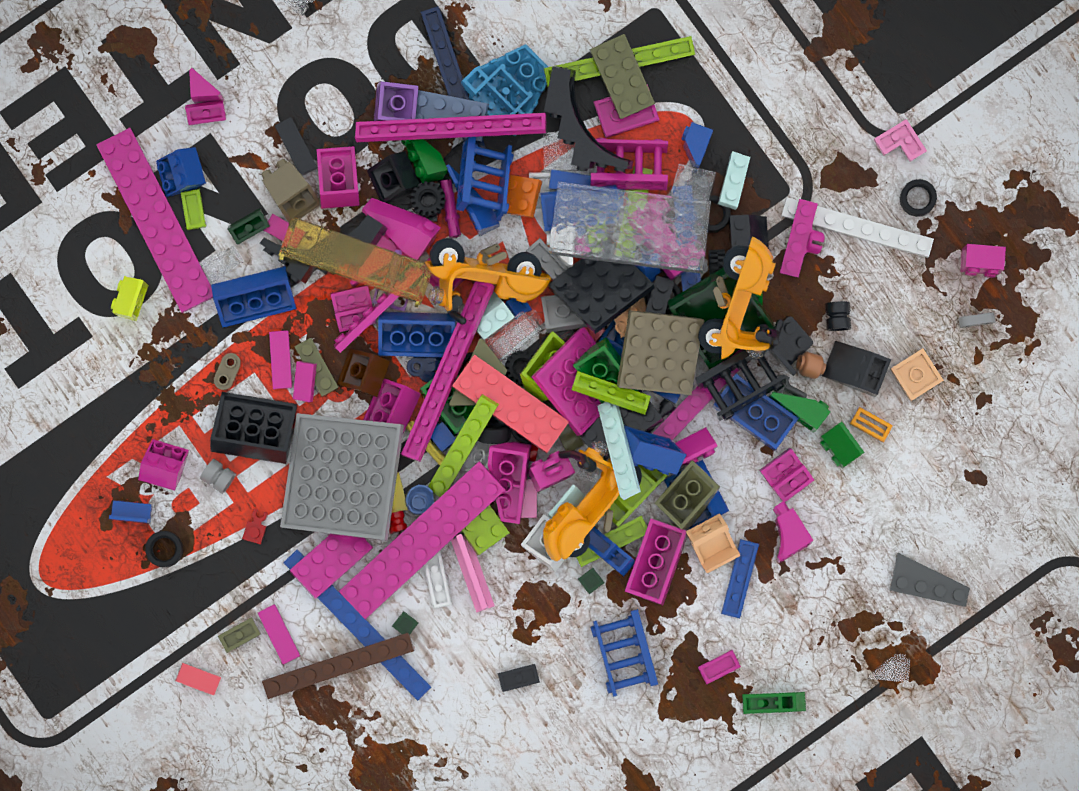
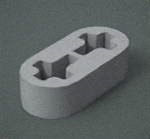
(976, 320)

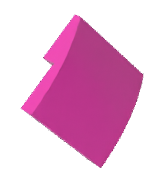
(350, 305)
(786, 475)

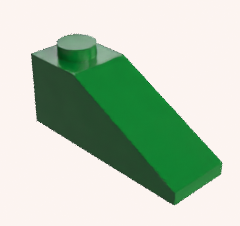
(774, 702)

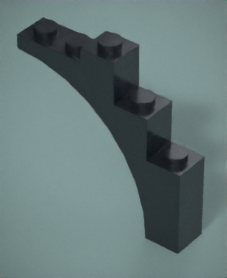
(562, 102)
(368, 231)

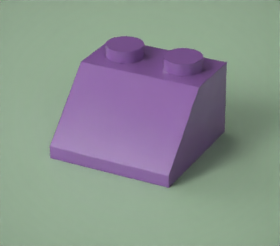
(395, 101)

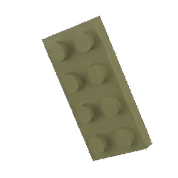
(622, 76)

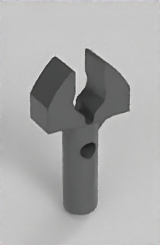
(791, 389)

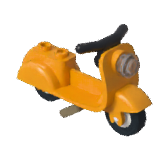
(750, 269)
(518, 279)
(569, 528)

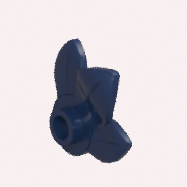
(427, 366)

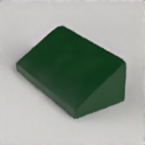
(248, 226)

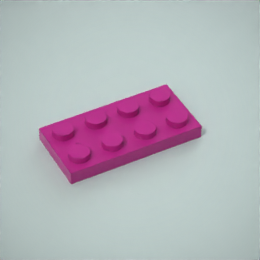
(329, 562)

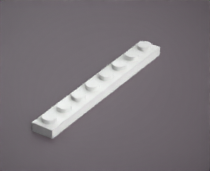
(865, 229)

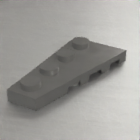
(920, 581)

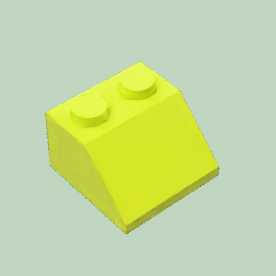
(130, 298)

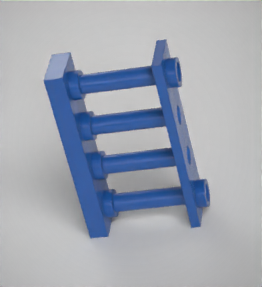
(466, 180)
(638, 639)

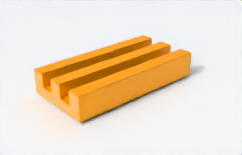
(867, 431)

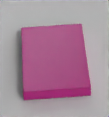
(613, 125)

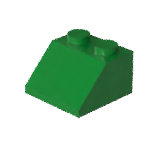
(841, 445)

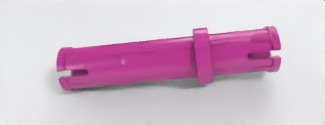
(450, 209)

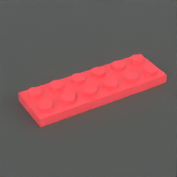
(516, 406)

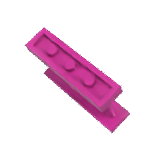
(637, 180)

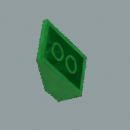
(809, 411)

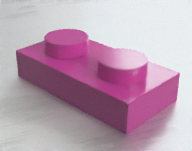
(205, 112)

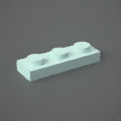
(734, 180)

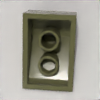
(688, 496)

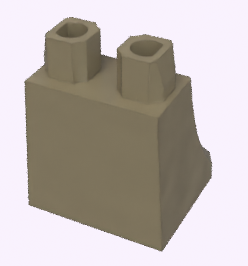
(290, 190)

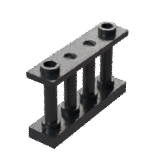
(724, 370)

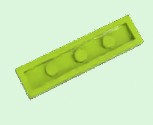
(611, 393)
(620, 536)

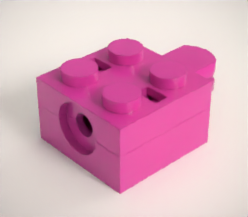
(550, 471)

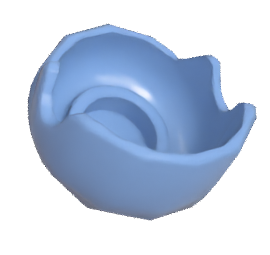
(419, 499)

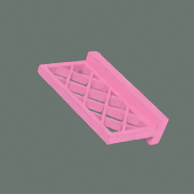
(472, 574)

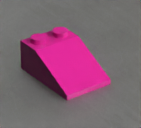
(337, 177)

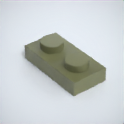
(239, 635)

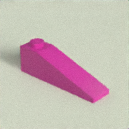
(408, 230)
(510, 467)

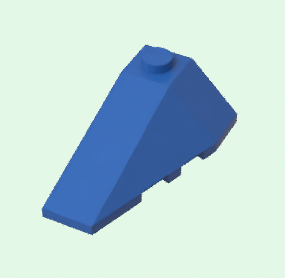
(482, 218)

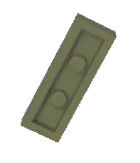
(323, 380)

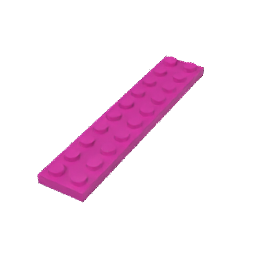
(156, 220)
(422, 540)

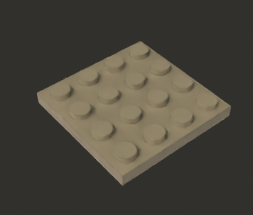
(659, 352)

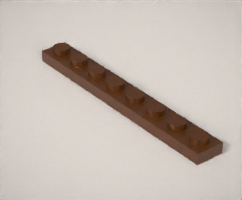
(338, 665)

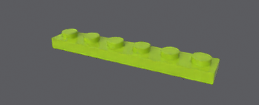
(463, 445)

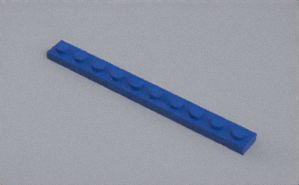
(367, 634)

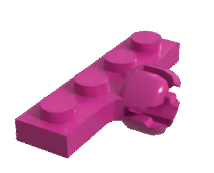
(801, 238)

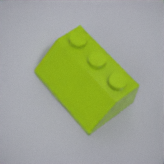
(543, 354)

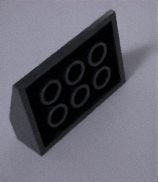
(253, 427)

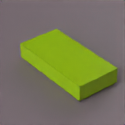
(193, 209)

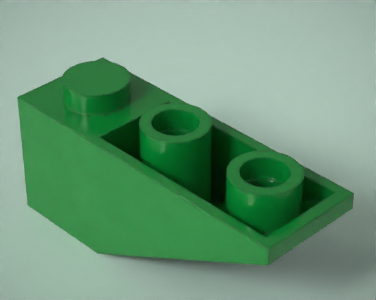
(426, 159)

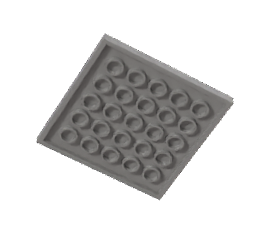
(342, 476)

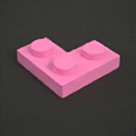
(902, 136)

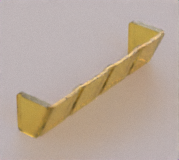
(355, 260)

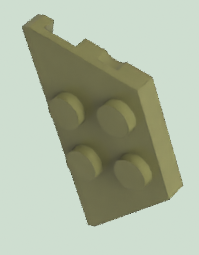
(486, 354)

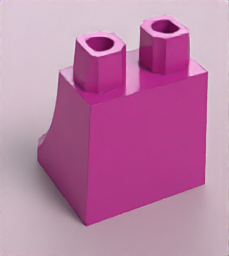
(791, 531)

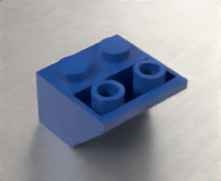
(180, 171)

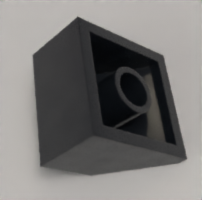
(393, 177)
(744, 227)

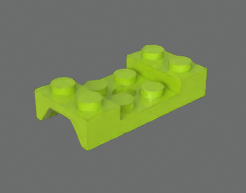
(623, 508)

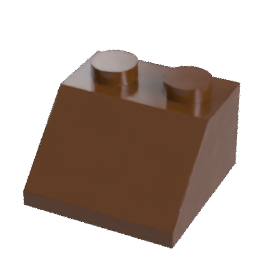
(363, 372)

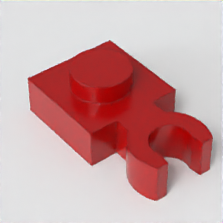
(255, 530)

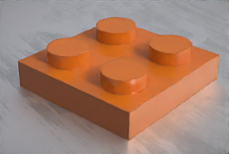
(523, 195)

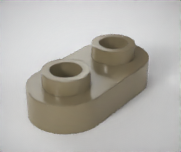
(227, 371)

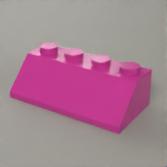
(393, 404)
(656, 562)

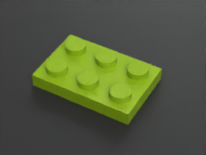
(484, 531)

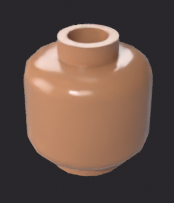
(810, 365)

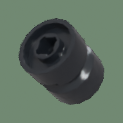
(838, 316)

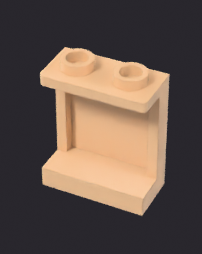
(712, 543)

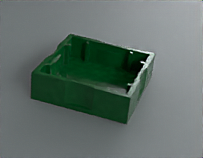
(701, 303)

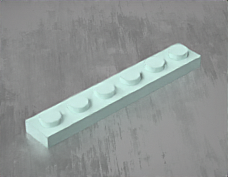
(619, 450)

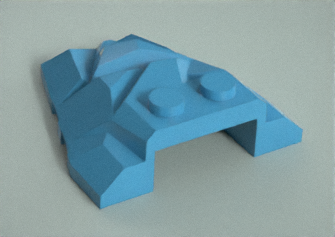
(508, 83)

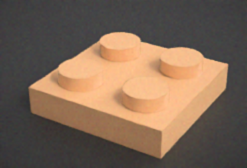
(916, 374)

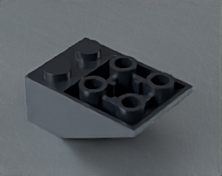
(856, 368)

